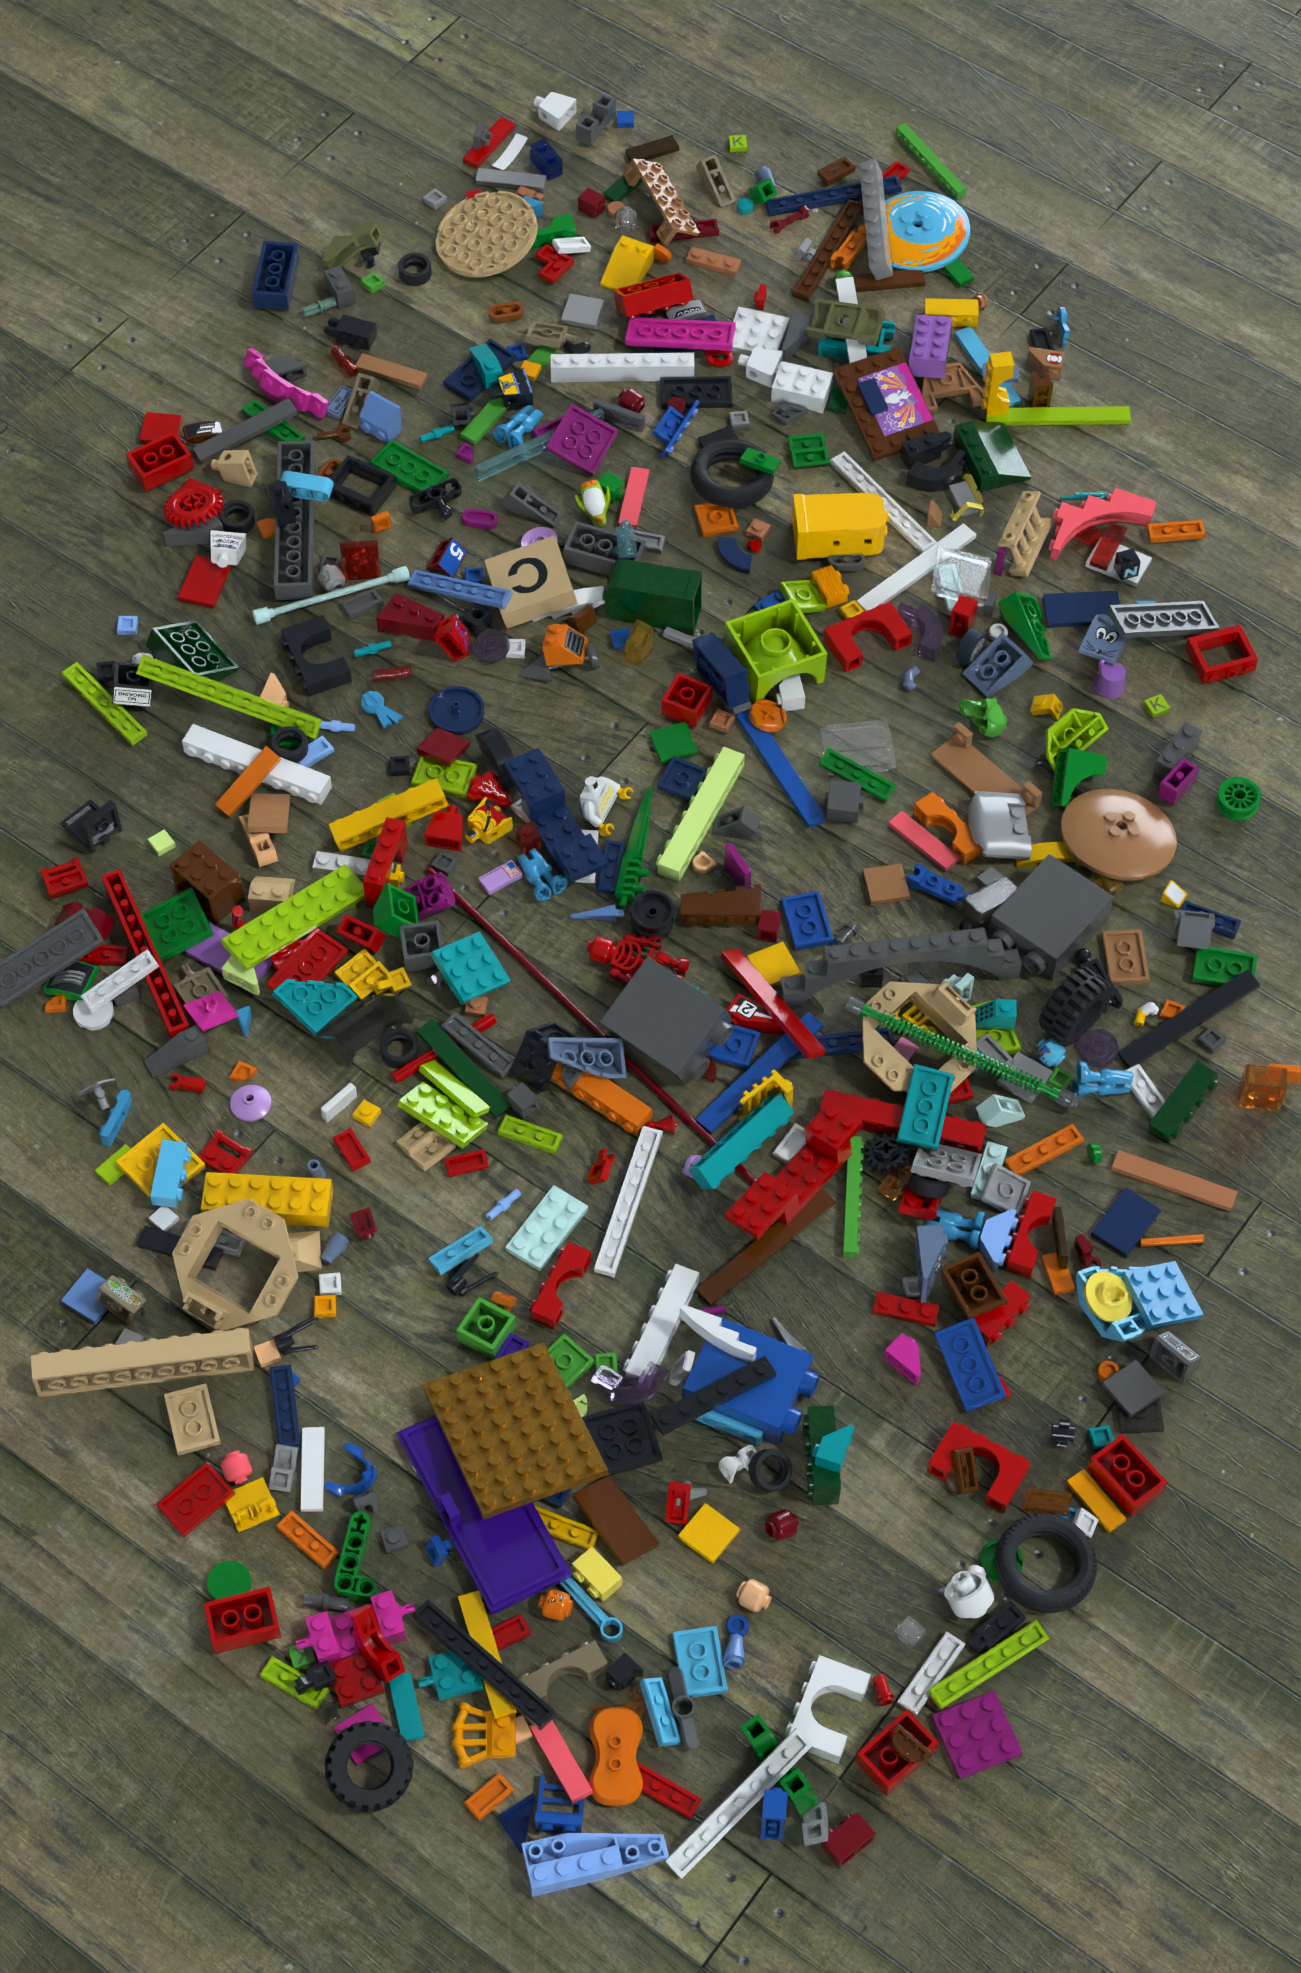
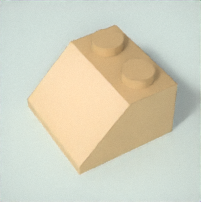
(269, 892)

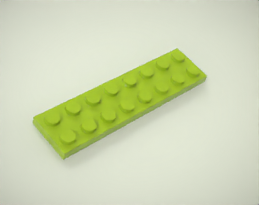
(294, 917)

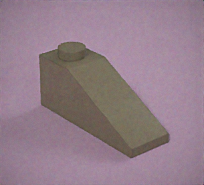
(715, 180)
(361, 389)

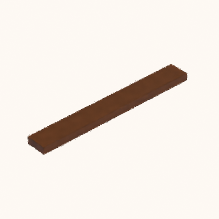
(831, 243)
(763, 1249)

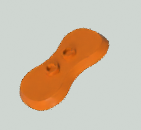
(616, 1773)

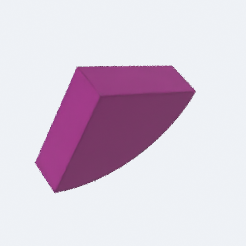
(465, 453)

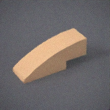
(260, 844)

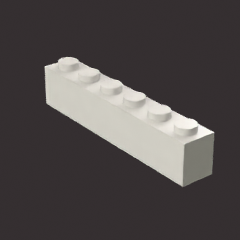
(663, 1320)

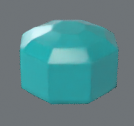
(745, 206)

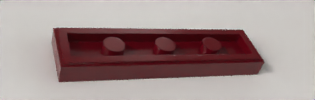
(706, 228)

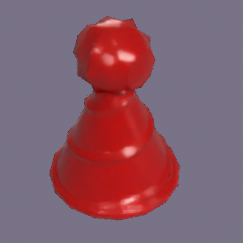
(666, 1124)

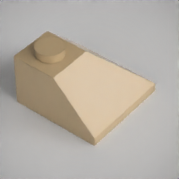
(307, 1250)

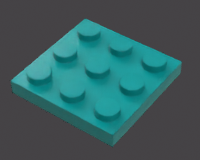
(470, 967)

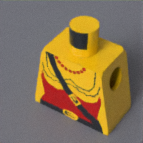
(488, 822)

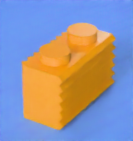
(830, 586)

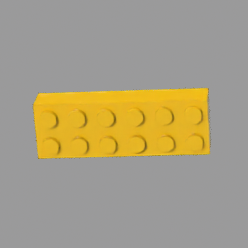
(295, 1199)

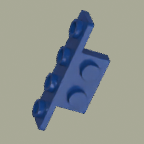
(671, 425)

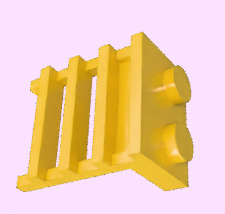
(772, 1085)

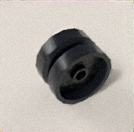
(652, 914)

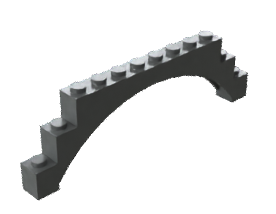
(847, 960)

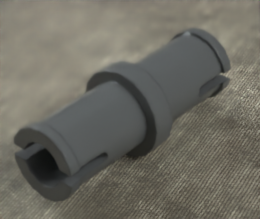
(326, 1602)

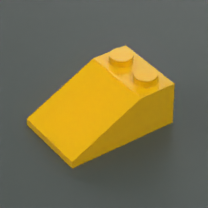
(628, 263)

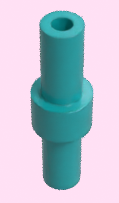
(436, 433)
(372, 648)

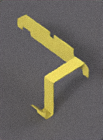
(972, 485)

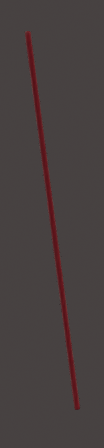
(590, 1025)

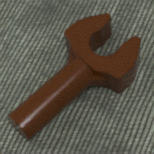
(342, 428)

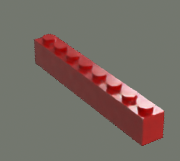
(886, 1118)

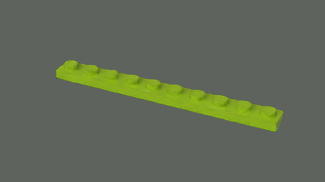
(228, 696)

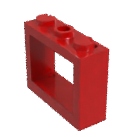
(1216, 639)

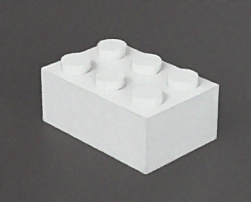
(802, 387)

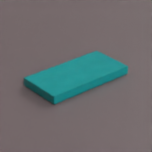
(925, 1107)

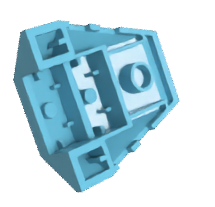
(1119, 1330)

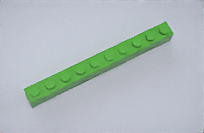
(931, 161)
(852, 1199)

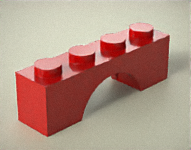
(1038, 1213)
(571, 1264)

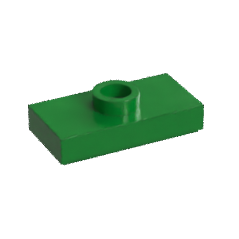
(760, 461)

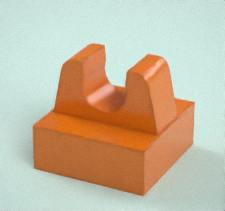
(504, 1300)

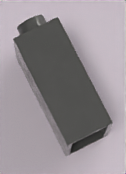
(1050, 917)
(668, 1021)

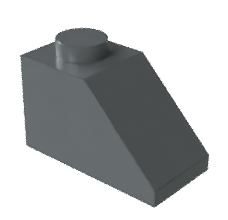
(287, 368)
(736, 824)

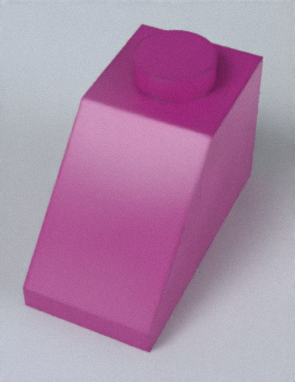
(904, 1356)

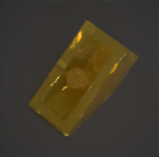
(639, 643)

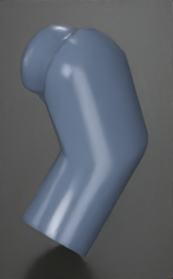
(908, 678)

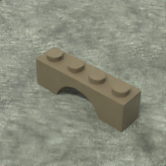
(585, 1662)

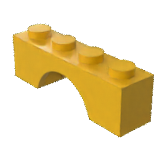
(999, 369)

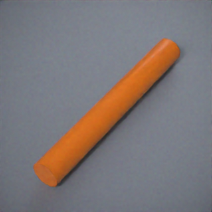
(1175, 1240)

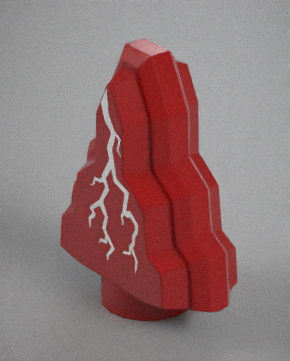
(489, 787)

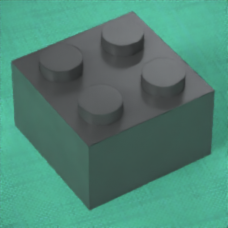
(418, 943)

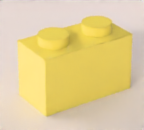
(596, 1575)

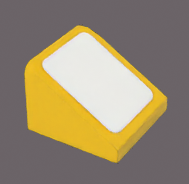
(1173, 895)

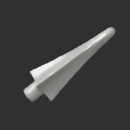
(786, 1337)

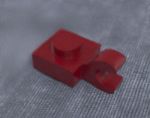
(1084, 1249)

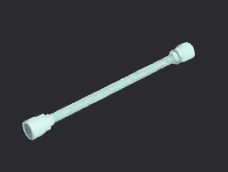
(264, 614)

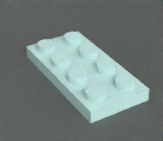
(546, 1228)

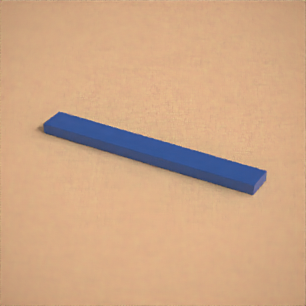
(783, 772)
(773, 1059)

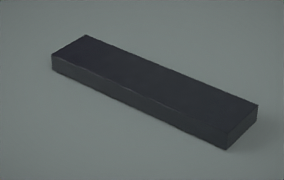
(165, 1243)

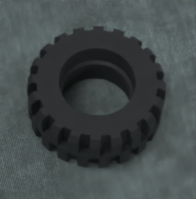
(1075, 1006)
(336, 1766)

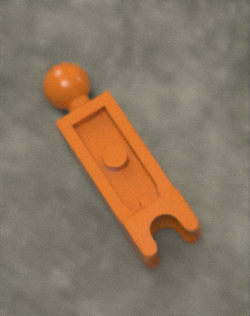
(849, 249)

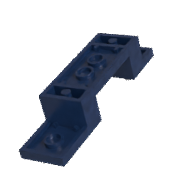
(544, 803)

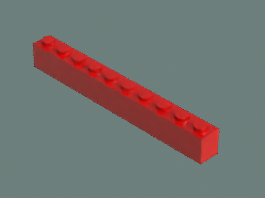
(140, 941)

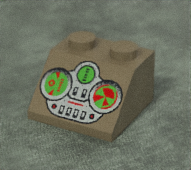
(120, 1299)

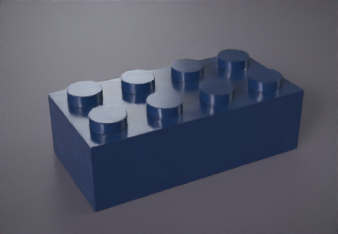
(275, 275)
(721, 670)

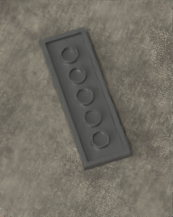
(1162, 619)
(47, 956)

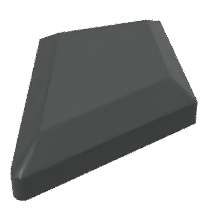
(787, 413)

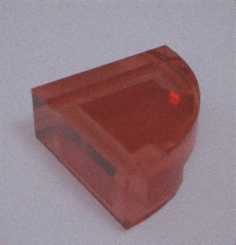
(711, 1072)

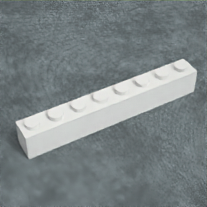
(620, 367)
(238, 756)

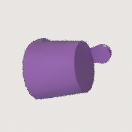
(1110, 681)

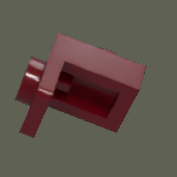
(363, 1223)

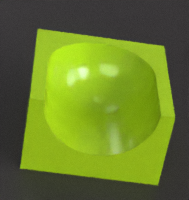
(775, 646)

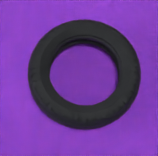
(725, 495)
(1028, 1595)

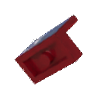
(447, 557)

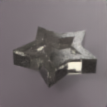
(328, 1711)

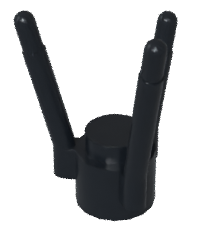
(457, 1282)
(285, 1339)

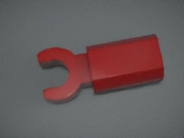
(188, 1083)

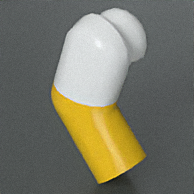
(1142, 1012)

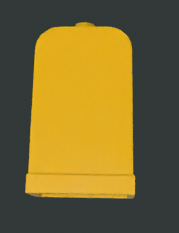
(838, 524)

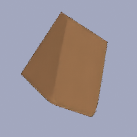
(934, 515)

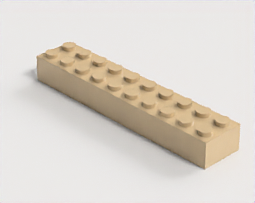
(142, 1362)

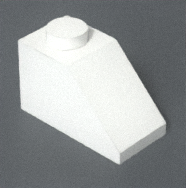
(791, 693)

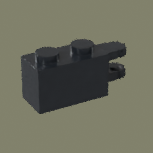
(352, 331)
(924, 448)

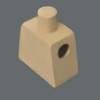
(236, 467)

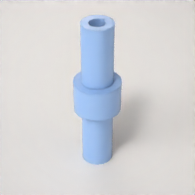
(337, 726)
(503, 1204)

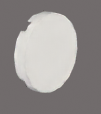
(95, 1020)

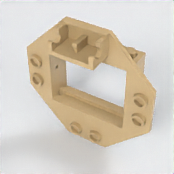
(941, 1006)
(254, 1225)

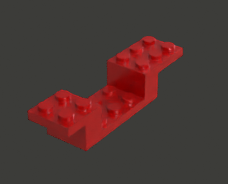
(795, 1185)

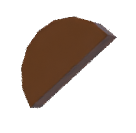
(909, 1747)

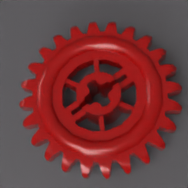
(202, 510)

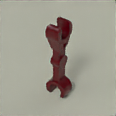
(780, 224)

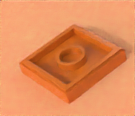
(715, 519)

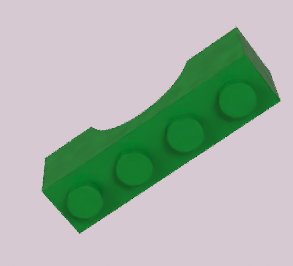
(561, 227)

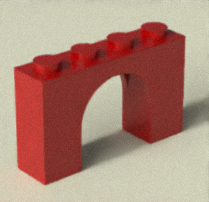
(880, 619)
(390, 847)
(1010, 1467)

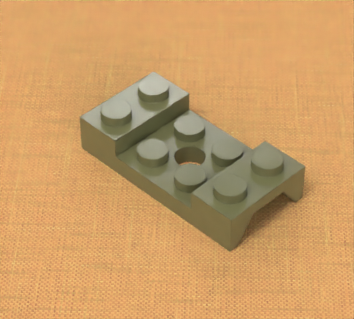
(863, 321)

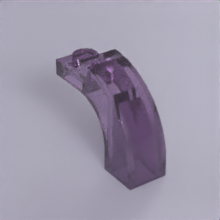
(928, 624)
(631, 1390)

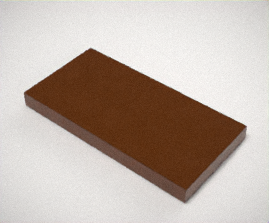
(615, 1520)

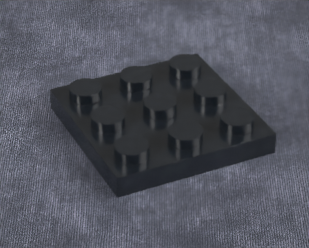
(624, 1438)

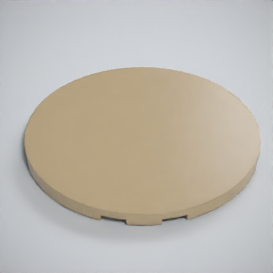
(486, 234)

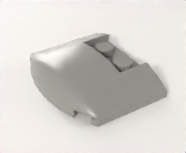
(999, 825)

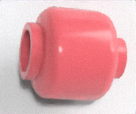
(236, 1467)

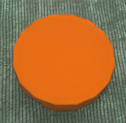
(767, 716)

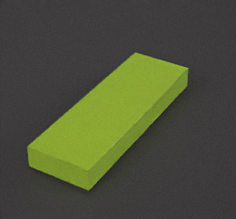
(530, 1134)
(284, 1678)

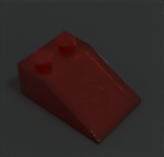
(360, 560)

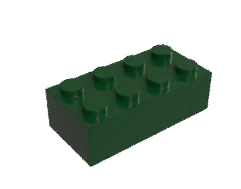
(823, 1484)

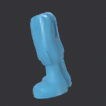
(524, 420)
(538, 868)
(1109, 1081)
(953, 1221)

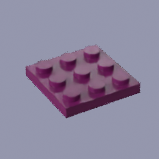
(581, 439)
(976, 1735)

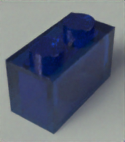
(546, 159)

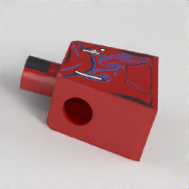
(453, 637)

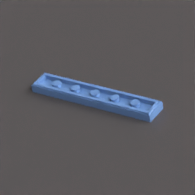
(460, 589)

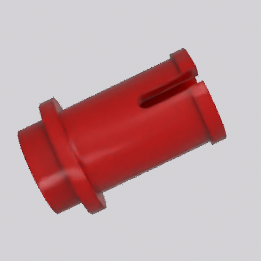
(882, 1690)

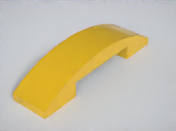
(1042, 850)

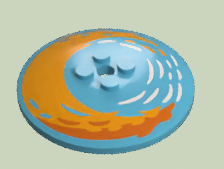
(935, 243)

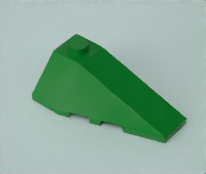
(1024, 617)

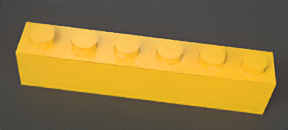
(405, 806)

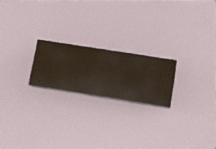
(653, 149)
(1060, 1238)

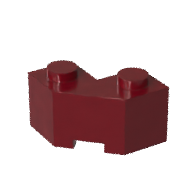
(100, 919)

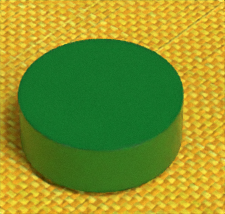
(1094, 1153)

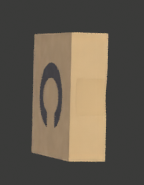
(535, 578)

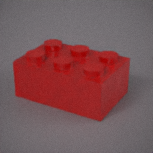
(160, 461)
(1127, 1475)
(242, 1620)
(883, 1763)

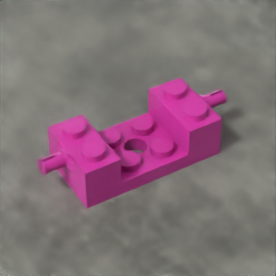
(332, 1637)

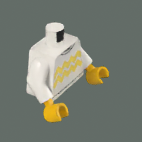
(598, 799)

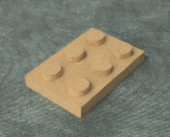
(192, 1419)

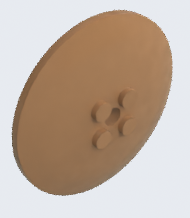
(1128, 854)

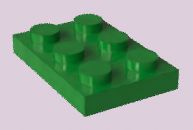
(1219, 965)

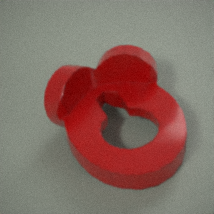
(717, 362)

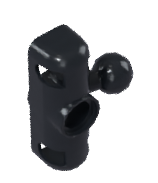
(436, 497)

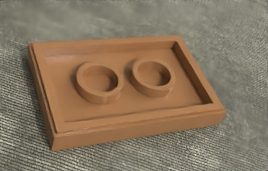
(269, 813)
(1125, 957)

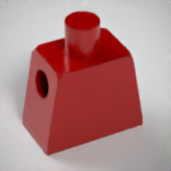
(445, 830)

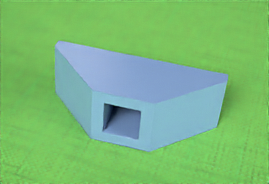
(996, 1238)

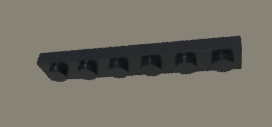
(713, 1395)

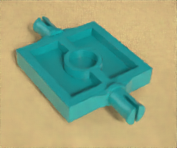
(450, 1677)

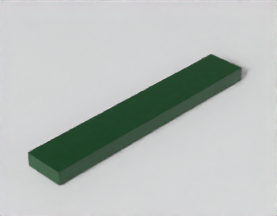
(463, 1067)

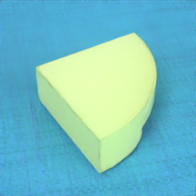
(581, 1404)

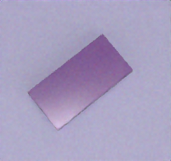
(214, 954)

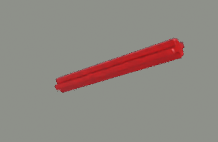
(414, 1065)

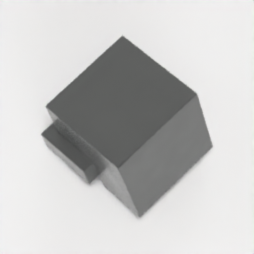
(843, 801)
(1193, 928)

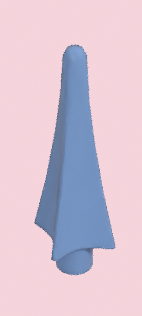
(607, 913)

